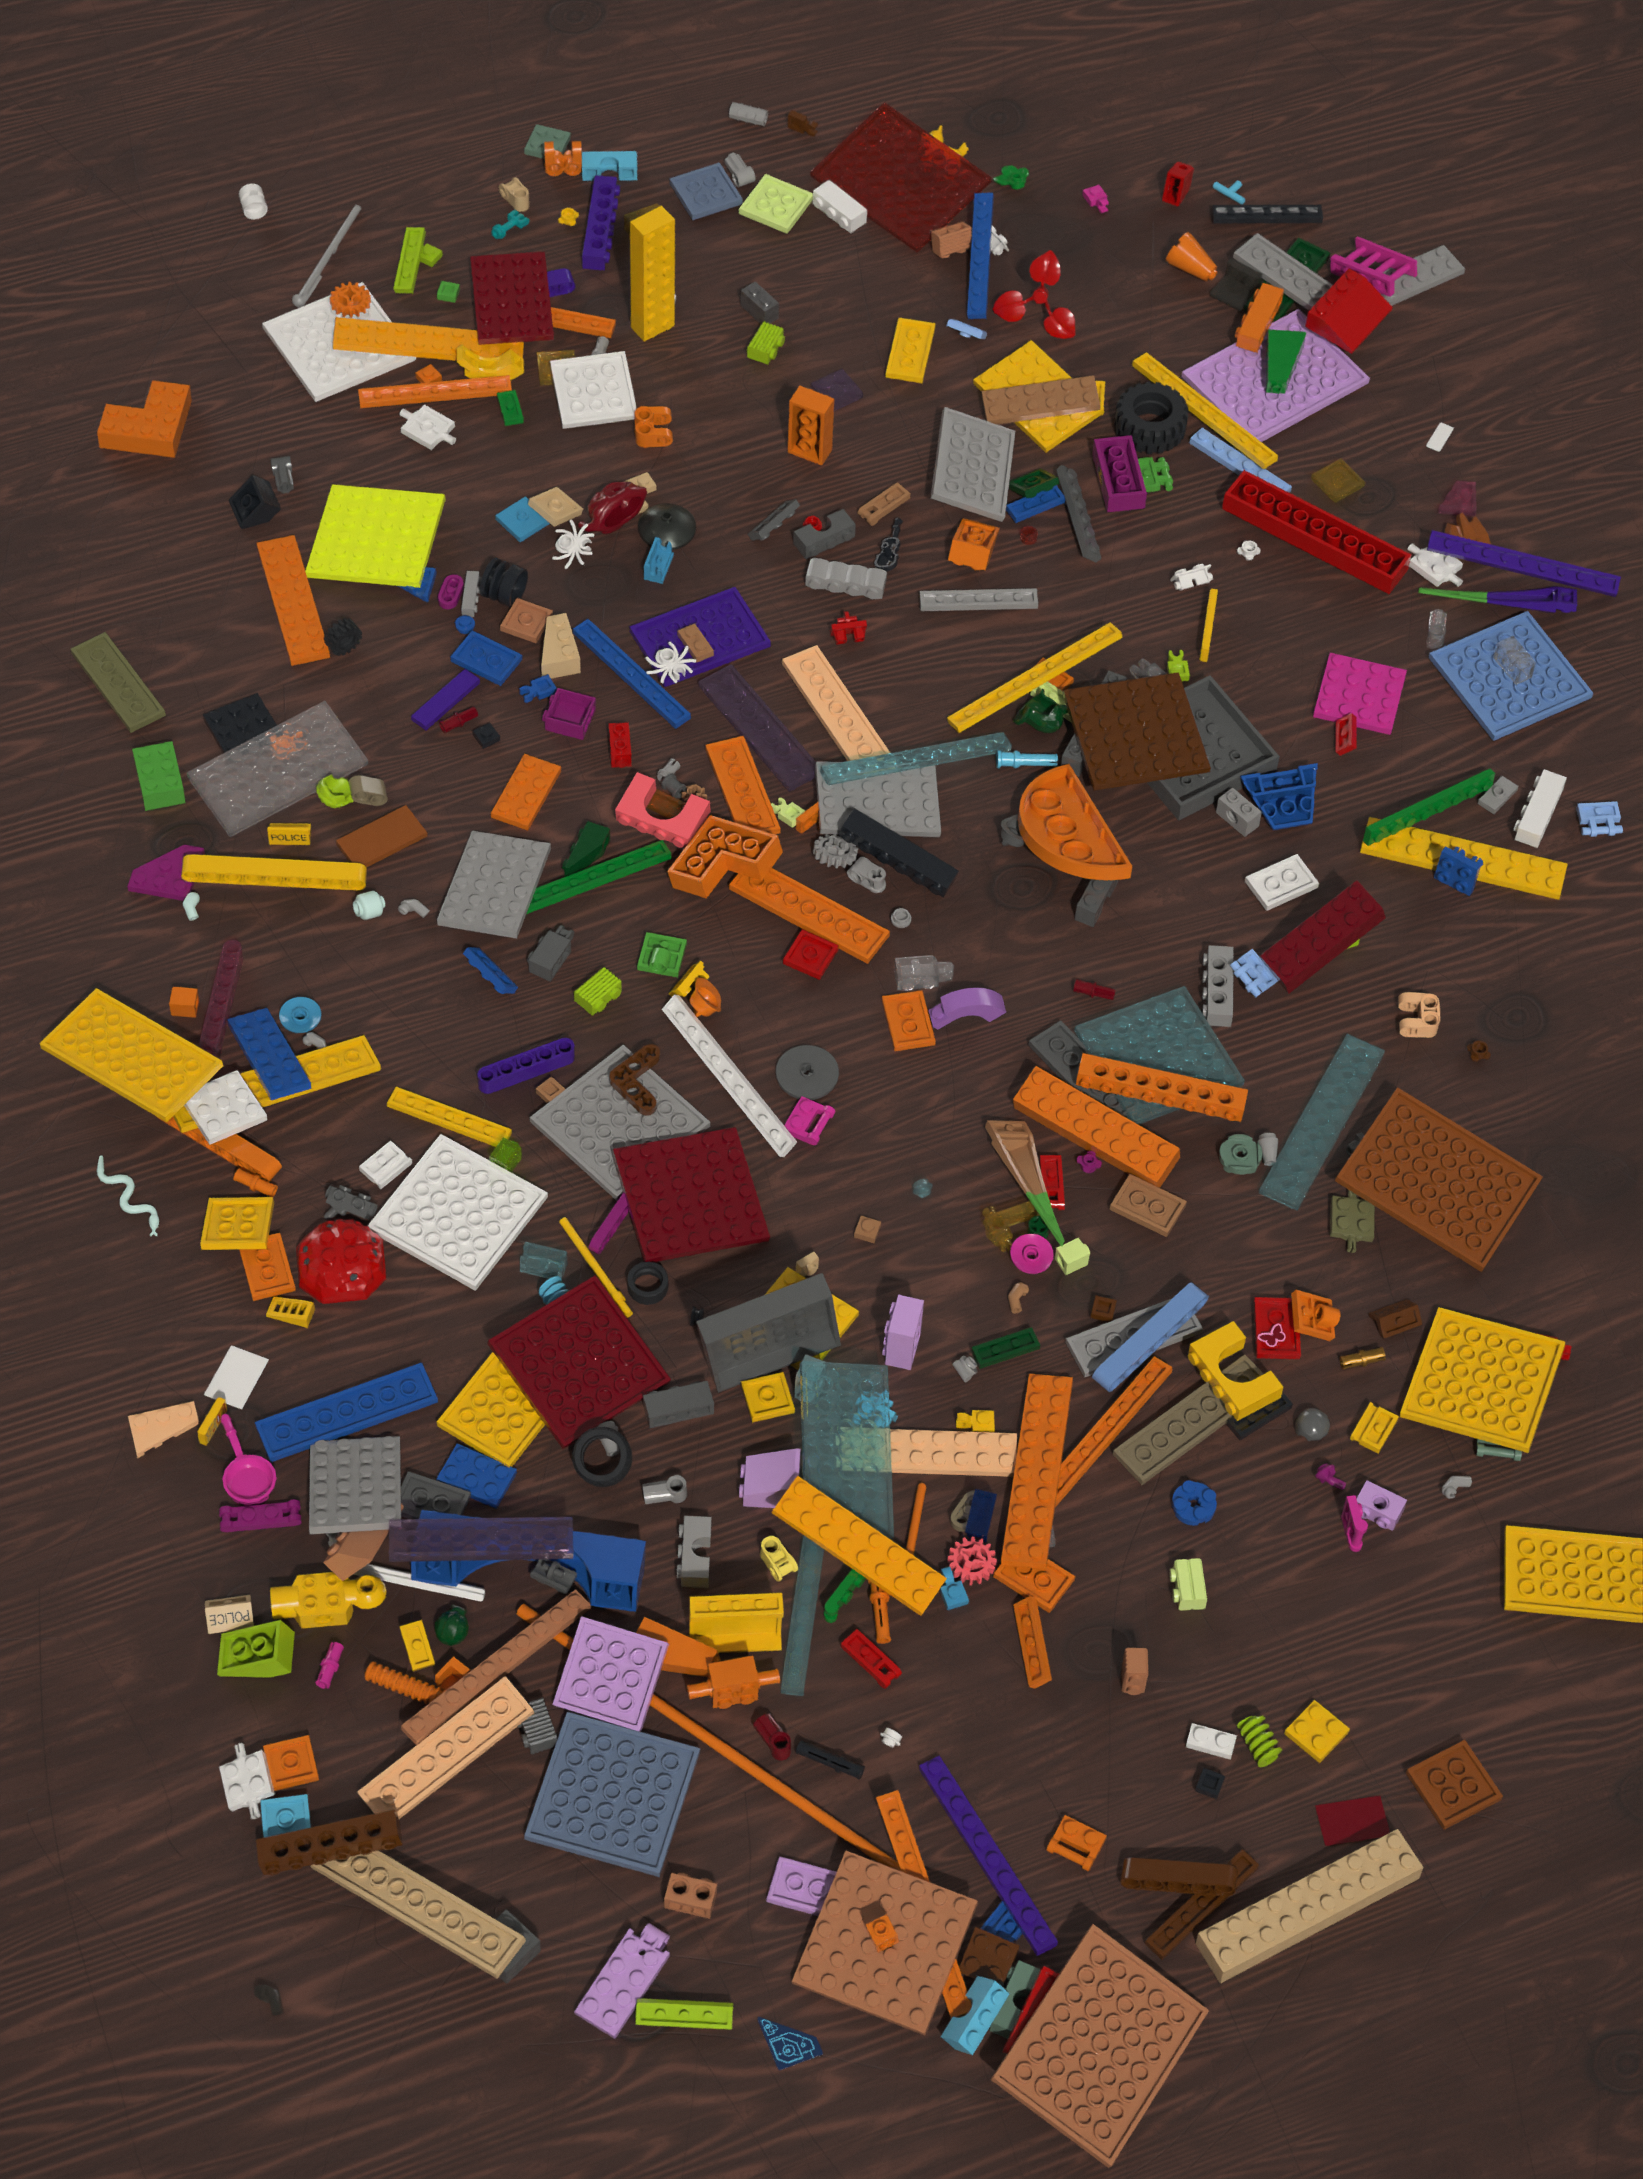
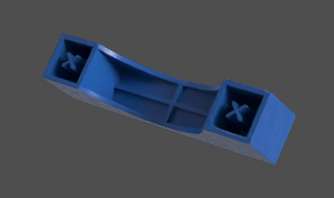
(606, 1567)

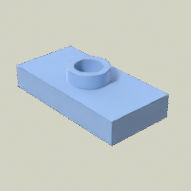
(966, 330)

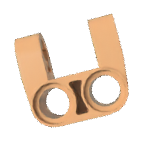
(1428, 1013)

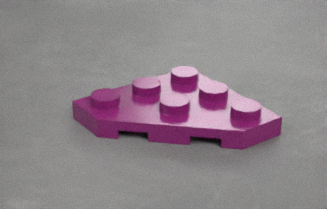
(163, 875)

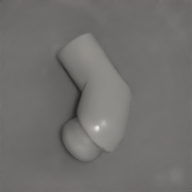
(413, 905)
(1453, 1483)

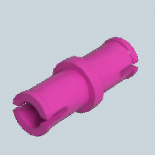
(329, 1665)

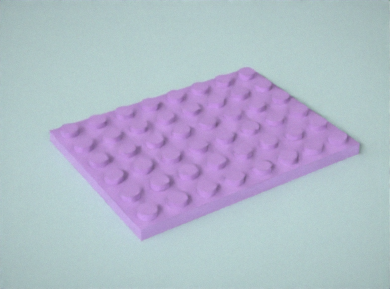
(1237, 381)

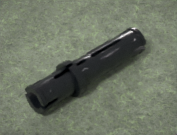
(839, 1763)

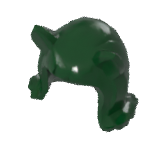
(1042, 713)

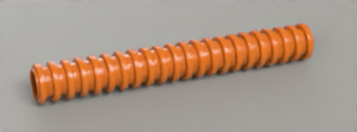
(402, 1683)

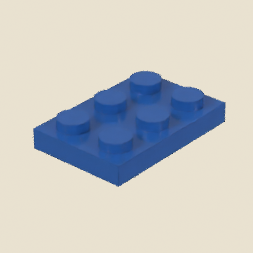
(486, 658)
(478, 1474)

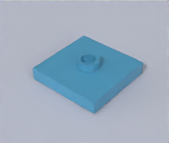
(521, 520)

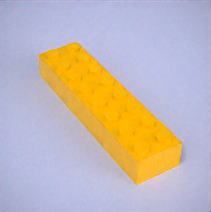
(652, 273)

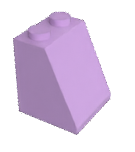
(768, 1477)

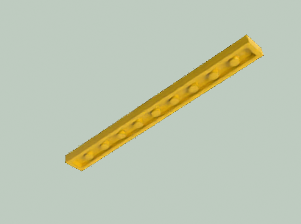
(1207, 412)
(1034, 677)

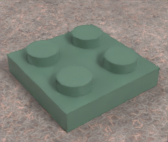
(541, 134)

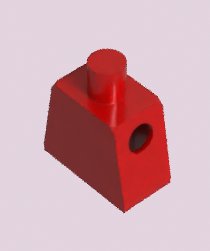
(1181, 177)

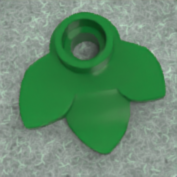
(1012, 176)

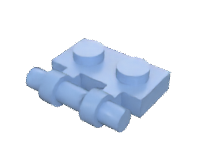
(1599, 813)
(1257, 970)

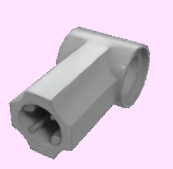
(740, 172)
(662, 1490)

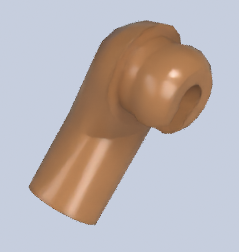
(1019, 1289)

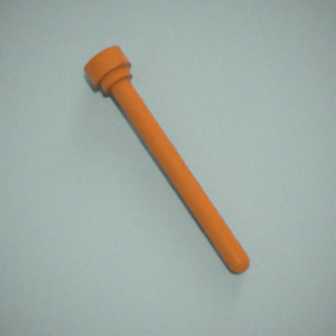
(916, 1516)

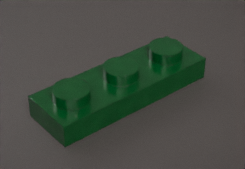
(1005, 1348)

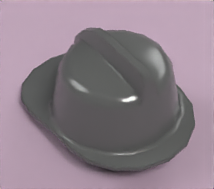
(1010, 832)

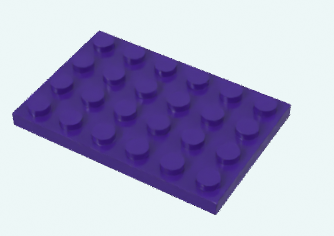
(722, 621)

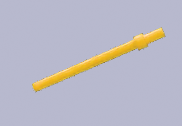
(616, 1295)

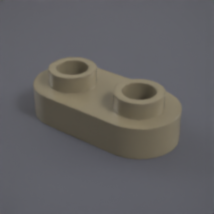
(962, 1512)

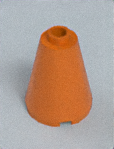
(1192, 258)

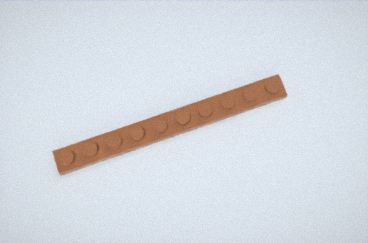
(495, 1667)

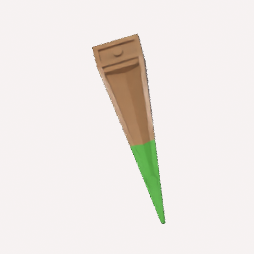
(1017, 1150)

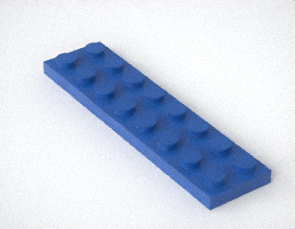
(346, 1412)

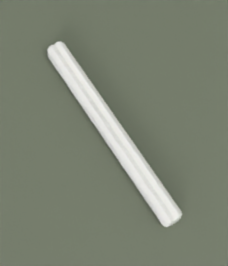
(404, 1578)

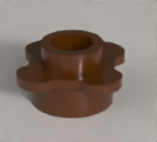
(1478, 1046)

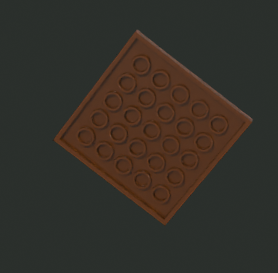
(1136, 731)

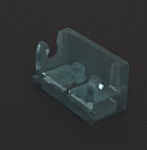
(543, 1261)

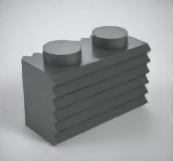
(538, 1729)

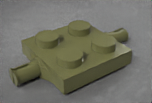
(1352, 1220)

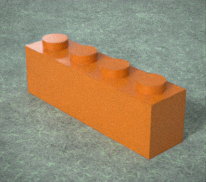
(1259, 317)

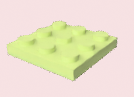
(776, 203)

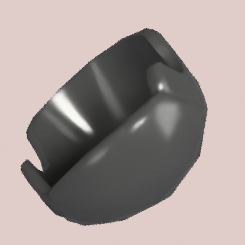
(1312, 1424)

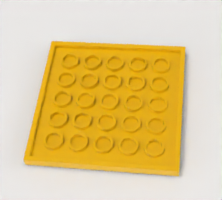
(1483, 1379)

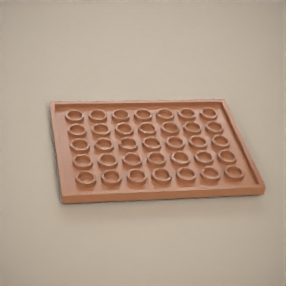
(1100, 2045)

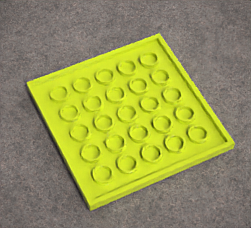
(375, 536)

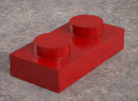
(1346, 734)

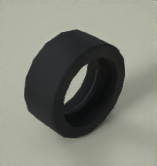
(647, 1268)

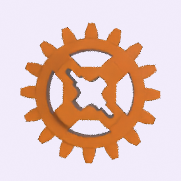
(341, 300)

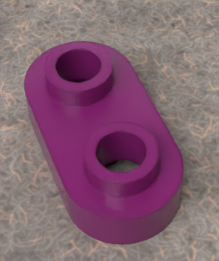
(448, 595)

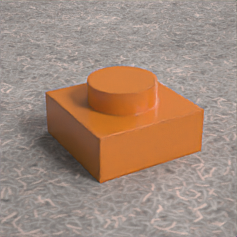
(428, 374)

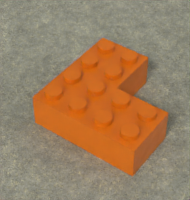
(151, 429)
(719, 848)

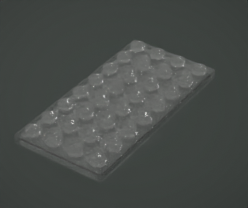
(276, 768)

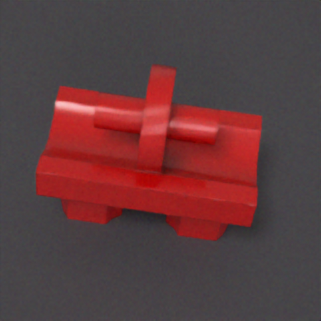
(848, 625)

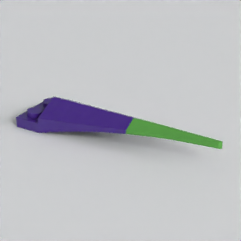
(1539, 600)

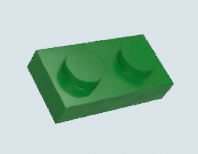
(510, 408)

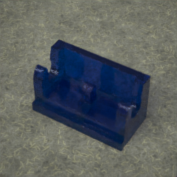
(981, 1514)

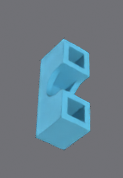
(620, 161)
(968, 2031)

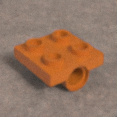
(1314, 1315)

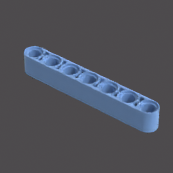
(1150, 1337)

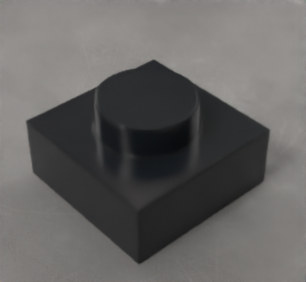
(486, 735)
(1210, 1783)

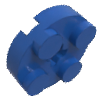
(1194, 1491)

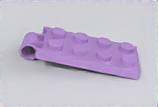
(624, 1980)

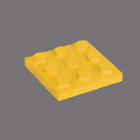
(237, 1223)

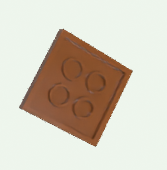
(1454, 1784)

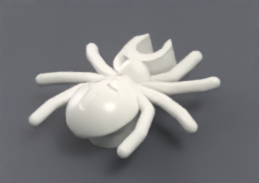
(573, 544)
(670, 662)

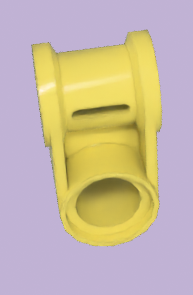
(778, 1562)

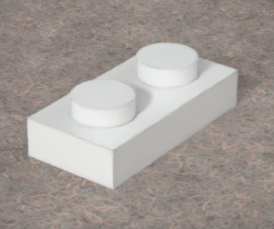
(1211, 1741)

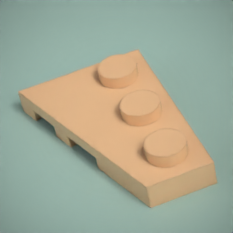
(157, 1426)

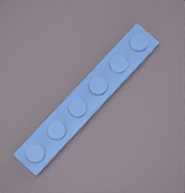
(1232, 458)

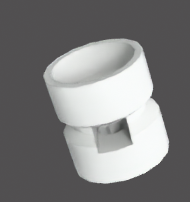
(253, 201)

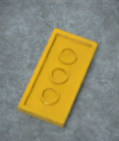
(910, 350)

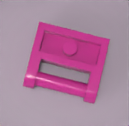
(802, 1118)
(1353, 1523)

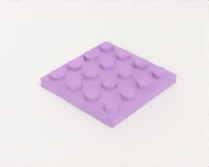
(610, 1674)

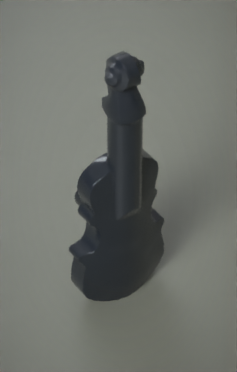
(888, 558)

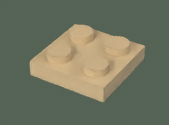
(555, 506)

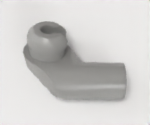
(312, 1038)

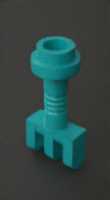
(514, 218)

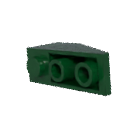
(590, 847)

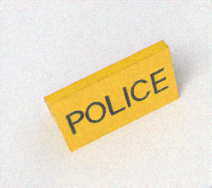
(289, 834)

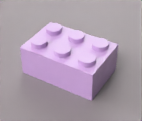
(903, 1332)

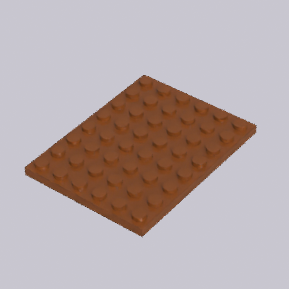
(1439, 1179)

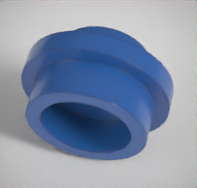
(465, 624)

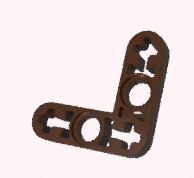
(629, 1079)

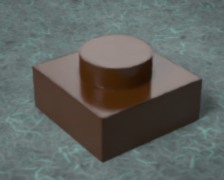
(1103, 1309)

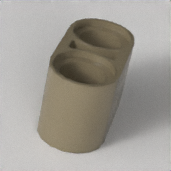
(368, 790)

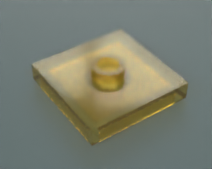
(1338, 480)

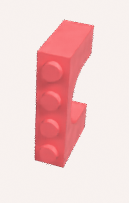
(676, 830)

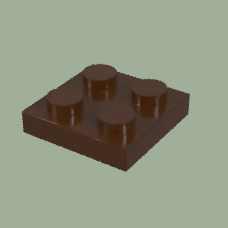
(988, 1956)

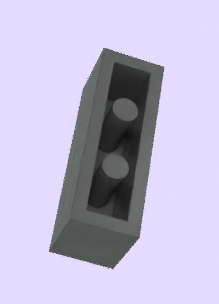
(678, 1404)

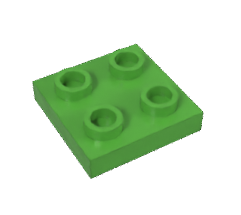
(662, 954)

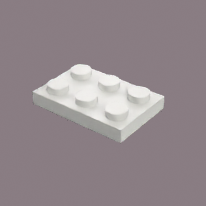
(1281, 882)

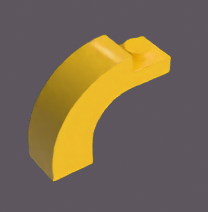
(481, 367)

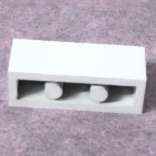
(839, 206)

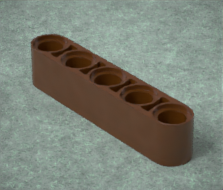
(1179, 1876)

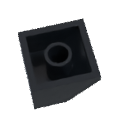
(254, 503)

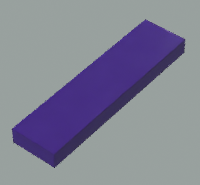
(445, 699)

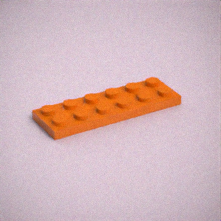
(742, 784)

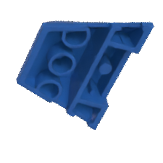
(1284, 796)

